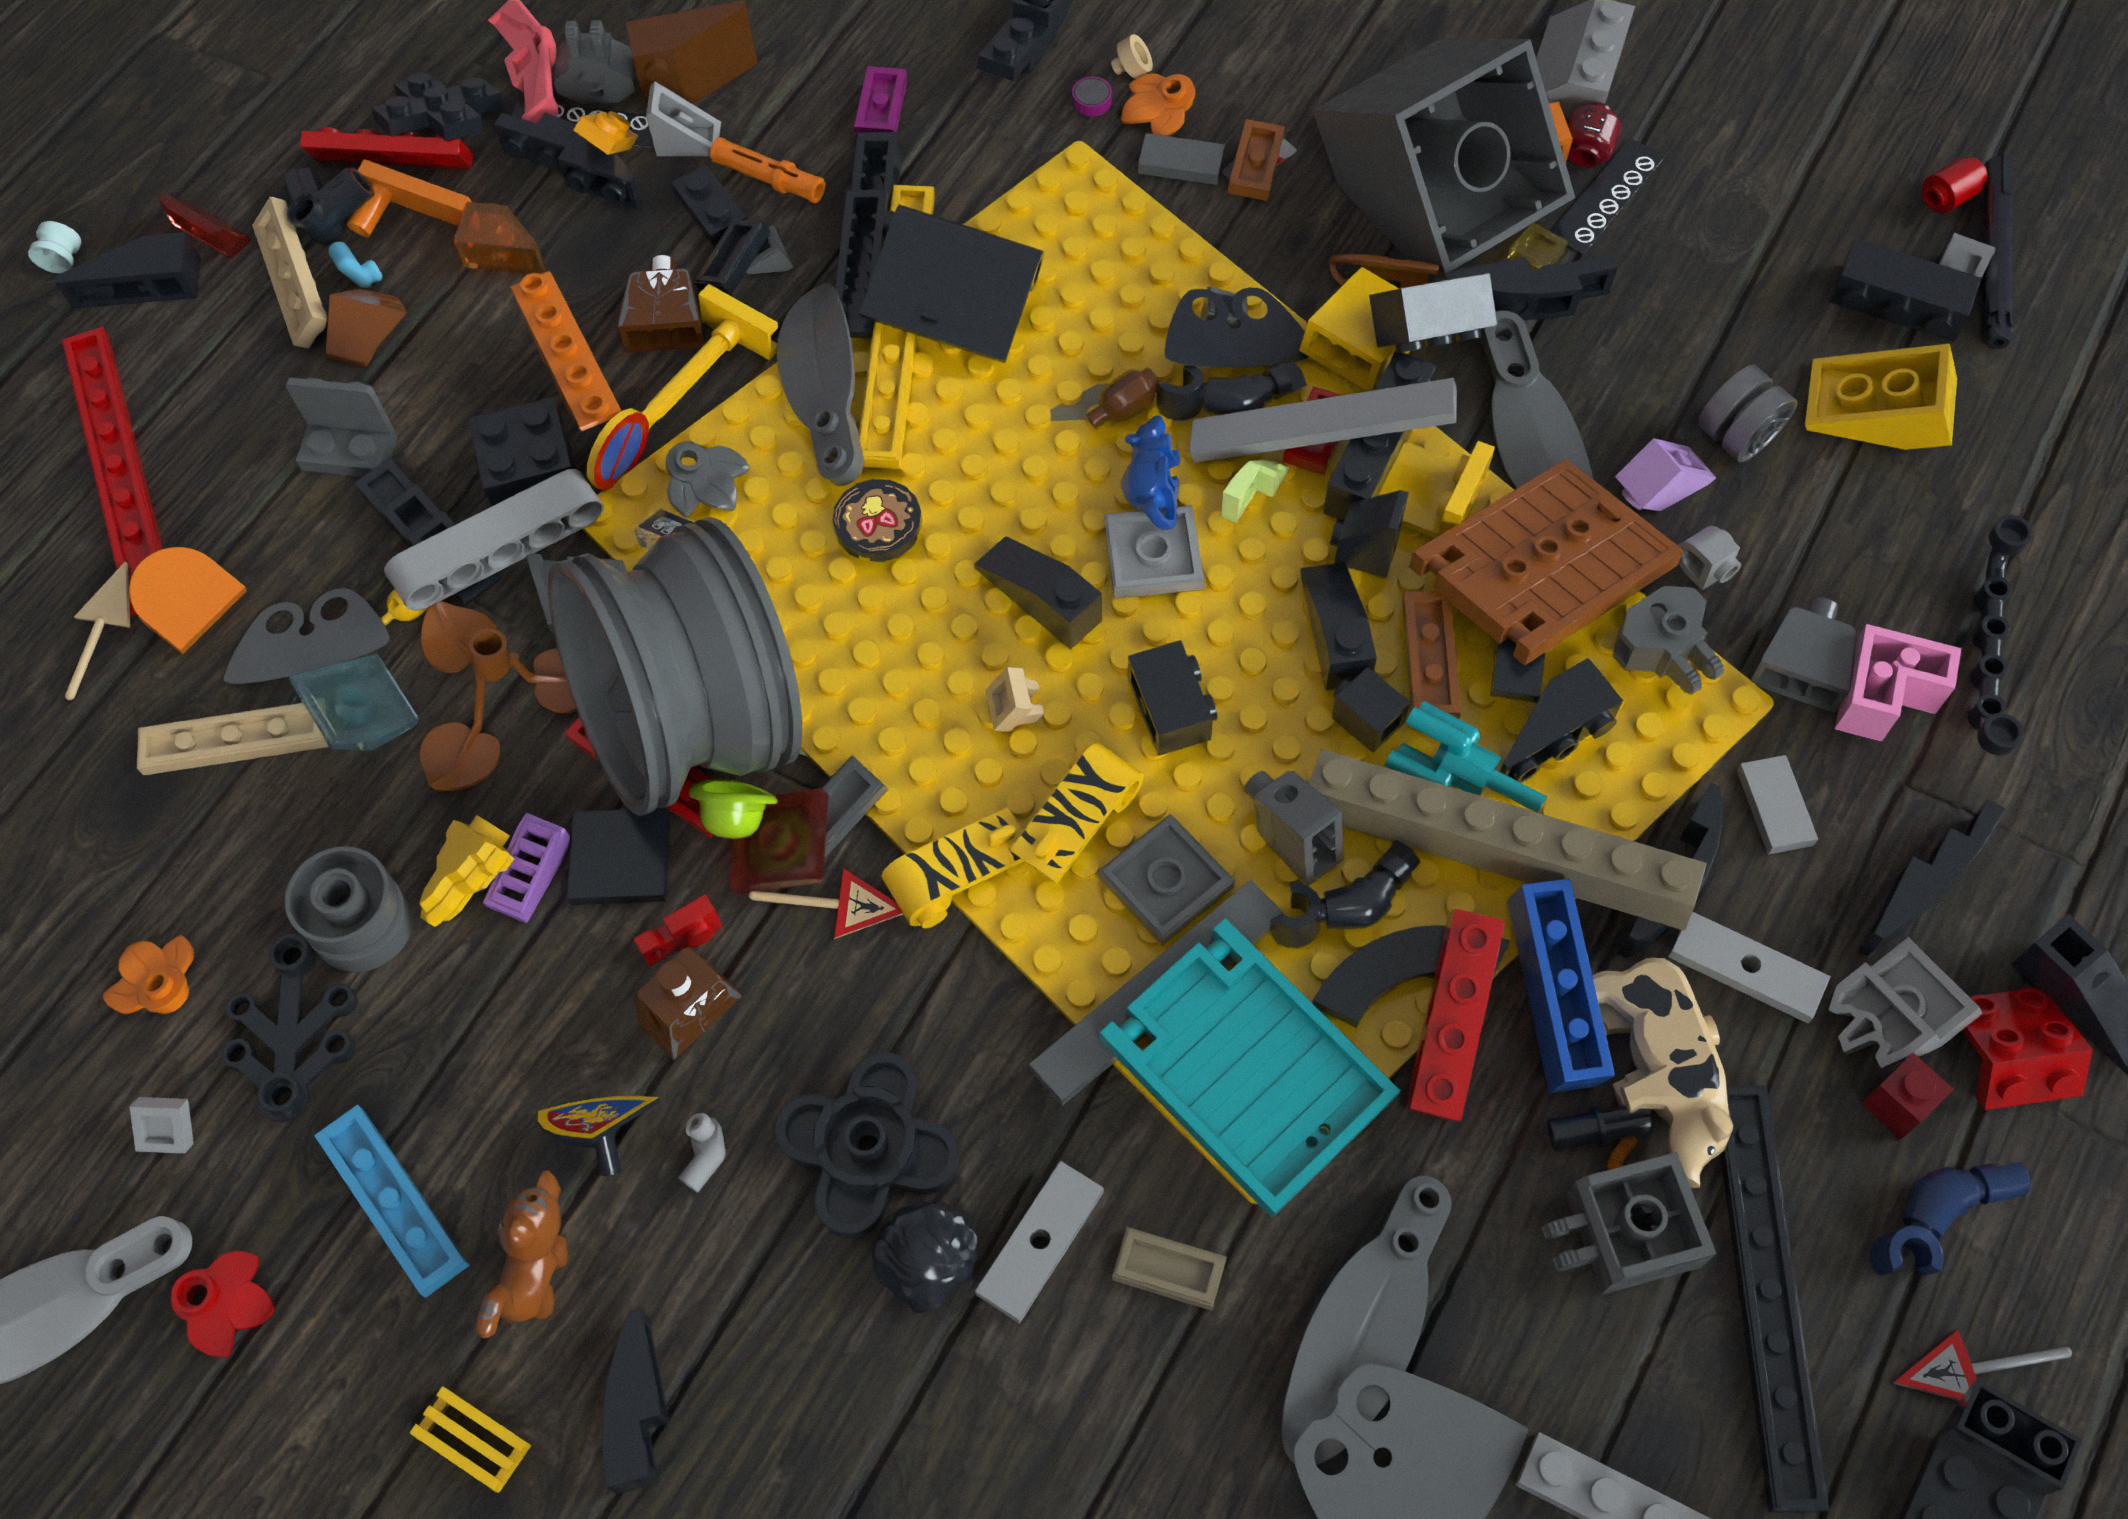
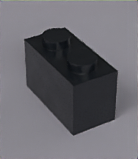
(1171, 697)

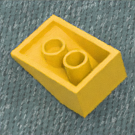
(1885, 397)

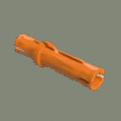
(781, 175)

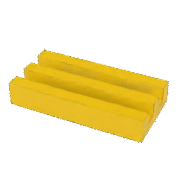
(435, 1415)

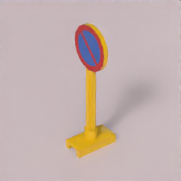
(626, 434)

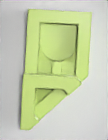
(1252, 477)

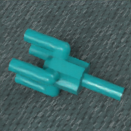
(1458, 759)

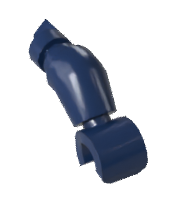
(1934, 1206)

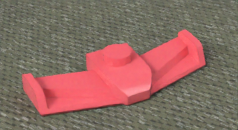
(531, 58)

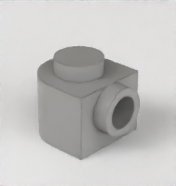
(1709, 557)

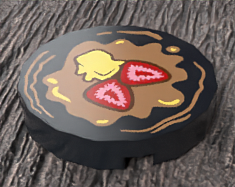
(877, 520)

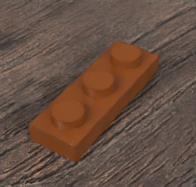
(1431, 651)

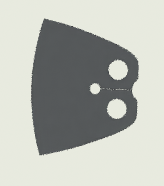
(1443, 1446)

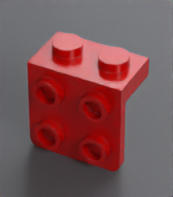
(2026, 1050)

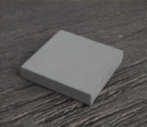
(1152, 559)

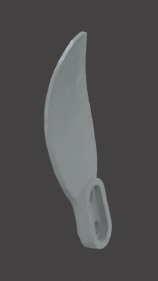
(68, 1295)

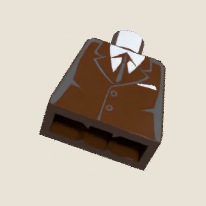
(660, 309)
(683, 1001)

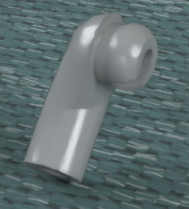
(707, 1148)

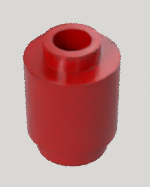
(1954, 184)

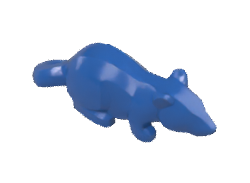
(1148, 478)

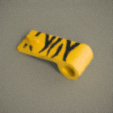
(1077, 809)
(931, 874)

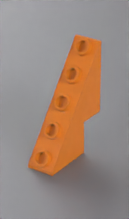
(565, 351)

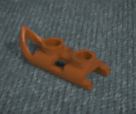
(1406, 271)

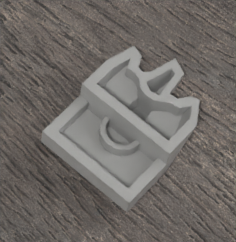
(1901, 1006)

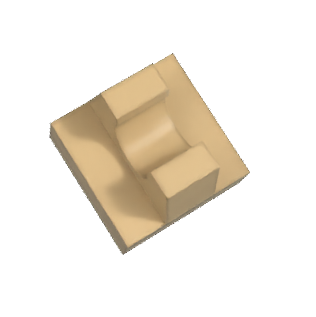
(1010, 700)

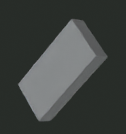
(1777, 804)

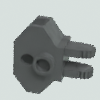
(593, 63)
(1665, 634)

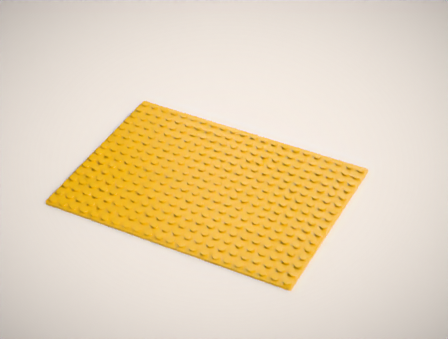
(906, 646)

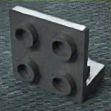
(345, 427)

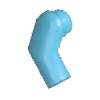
(344, 260)

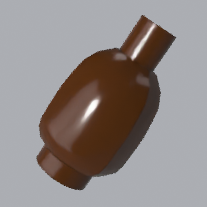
(1124, 397)

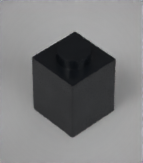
(1369, 708)

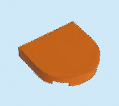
(182, 594)

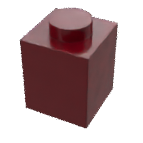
(1907, 1096)

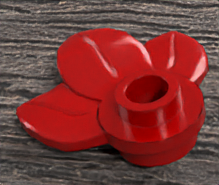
(229, 1305)

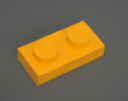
(606, 131)

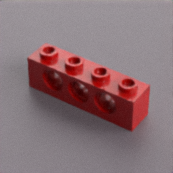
(1455, 1015)

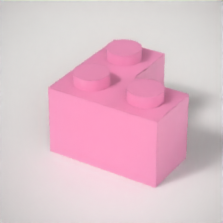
(1893, 673)

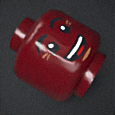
(1594, 134)

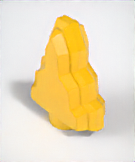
(464, 866)

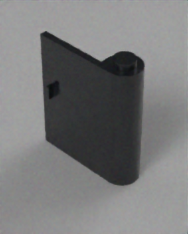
(951, 282)

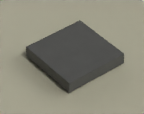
(1166, 879)

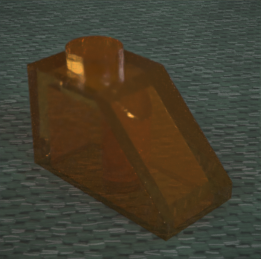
(495, 240)

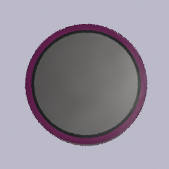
(1092, 96)

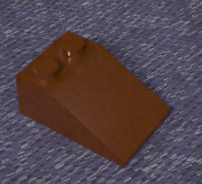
(692, 49)

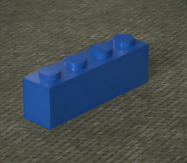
(1560, 986)

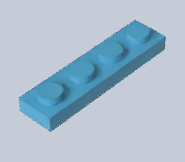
(391, 1201)

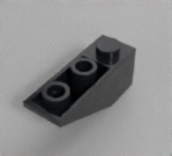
(1568, 711)
(2083, 984)

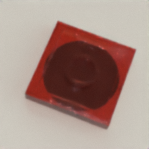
(785, 847)

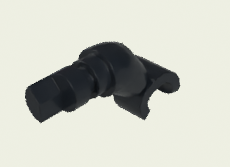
(1226, 394)
(1349, 906)

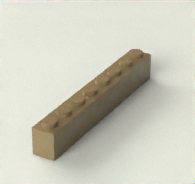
(1510, 839)

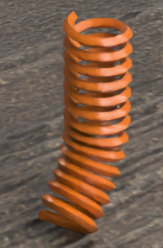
(1621, 1151)

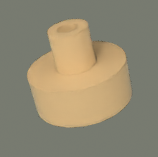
(1133, 57)

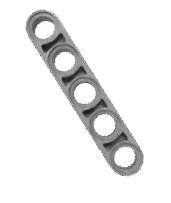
(493, 539)

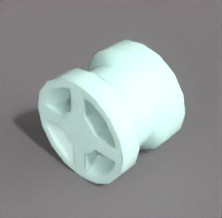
(54, 247)

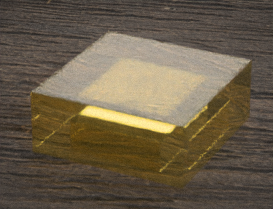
(1538, 246)

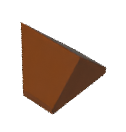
(360, 323)

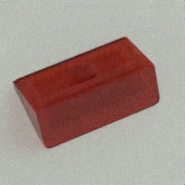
(204, 226)

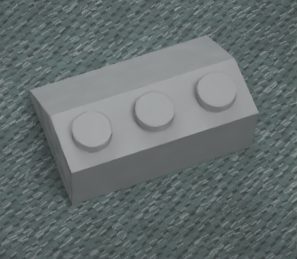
(1583, 52)

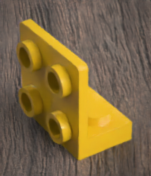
(1437, 486)

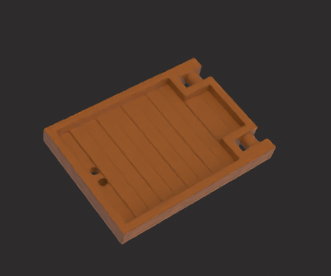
(1546, 560)

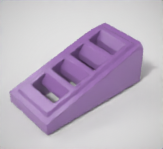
(551, 858)

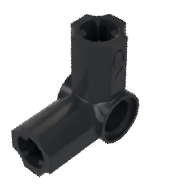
(321, 209)

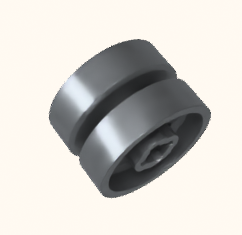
(1747, 413)

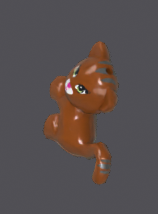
(534, 1252)

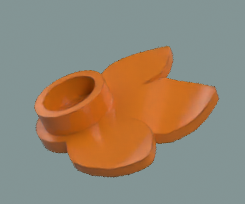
(1156, 104)
(151, 977)

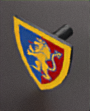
(592, 1124)

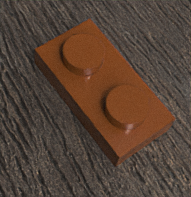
(1256, 160)

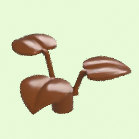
(450, 640)

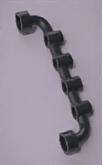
(1996, 731)

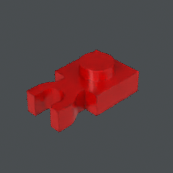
(684, 928)

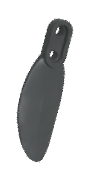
(820, 380)
(1527, 412)
(1366, 1316)

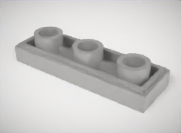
(1775, 977)
(1055, 1214)

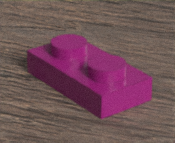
(881, 100)

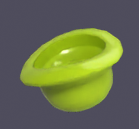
(730, 806)

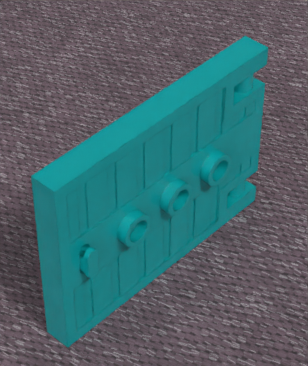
(1249, 1067)

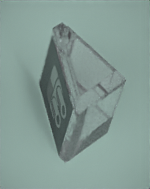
(657, 525)

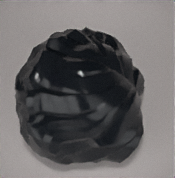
(924, 1253)

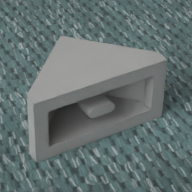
(678, 125)

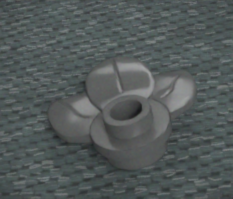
(706, 481)

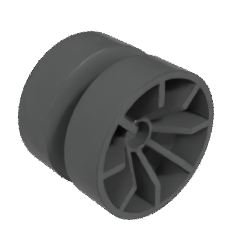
(349, 909)

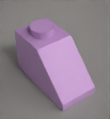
(1663, 475)

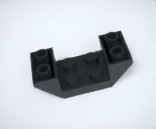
(1991, 1461)

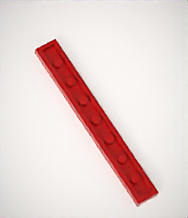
(112, 449)

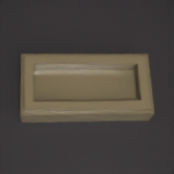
(1169, 1268)

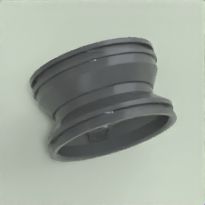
(676, 663)

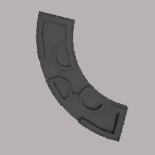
(1380, 969)

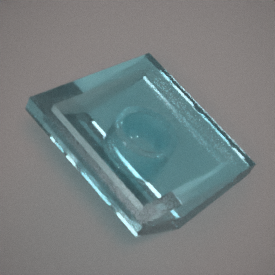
(355, 703)

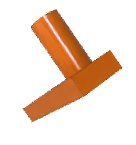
(405, 191)

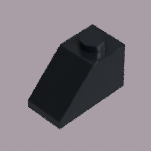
(1370, 533)

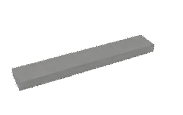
(1324, 420)

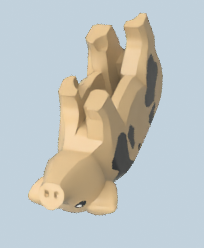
(1673, 1057)

